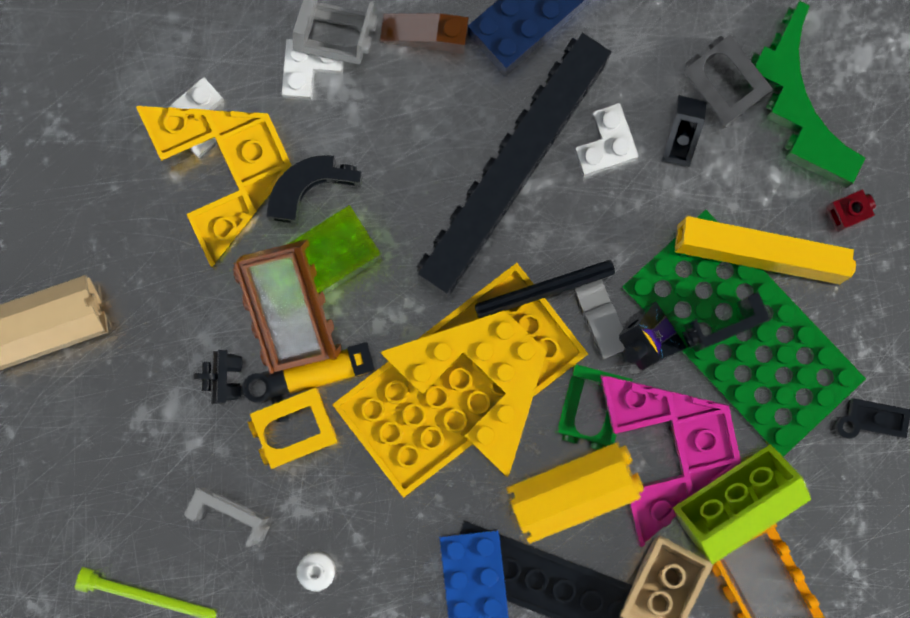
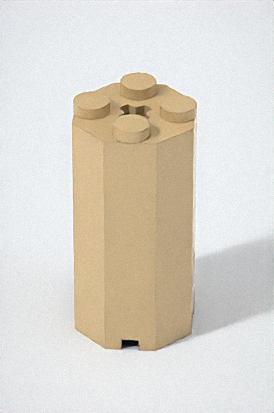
(50, 321)

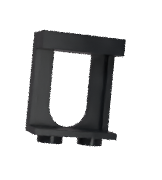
(753, 312)

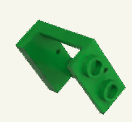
(566, 424)

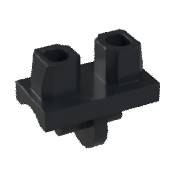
(221, 364)

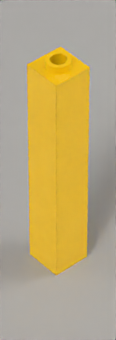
(764, 250)

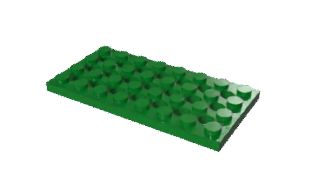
(720, 374)

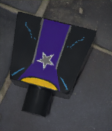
(650, 338)

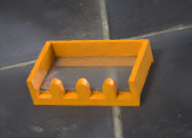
(766, 580)

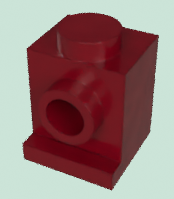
(842, 212)

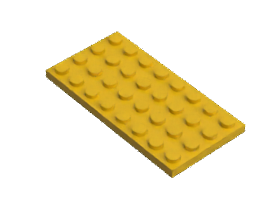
(420, 433)

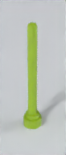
(89, 581)

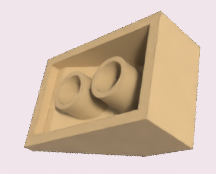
(666, 582)

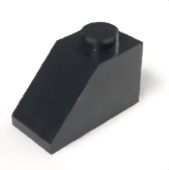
(684, 130)

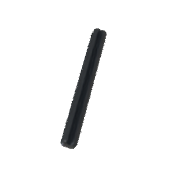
(545, 289)

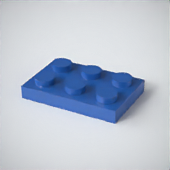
(474, 575)

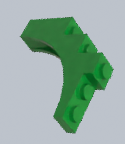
(813, 143)

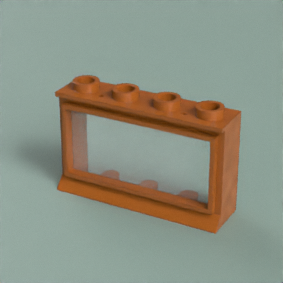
(285, 307)

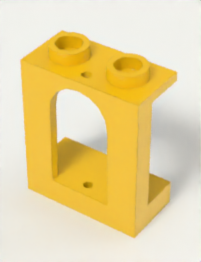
(263, 417)

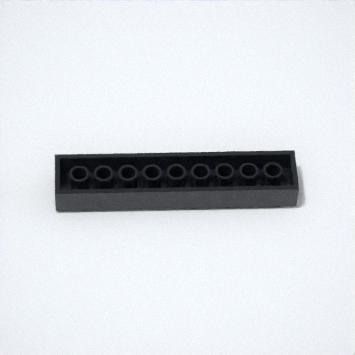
(515, 164)

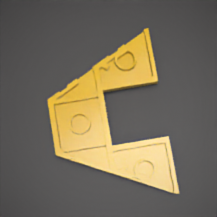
(249, 150)
(504, 354)

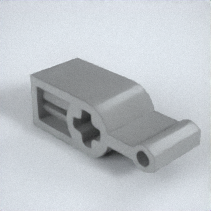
(600, 318)

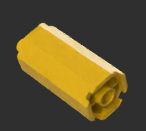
(575, 492)

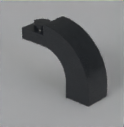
(300, 179)

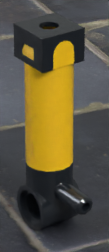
(350, 363)

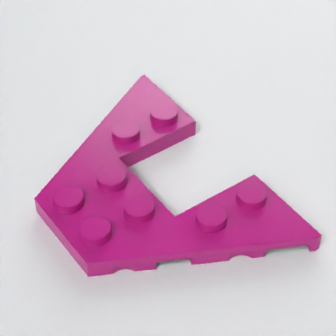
(701, 436)

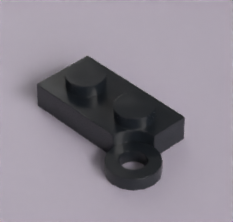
(875, 418)

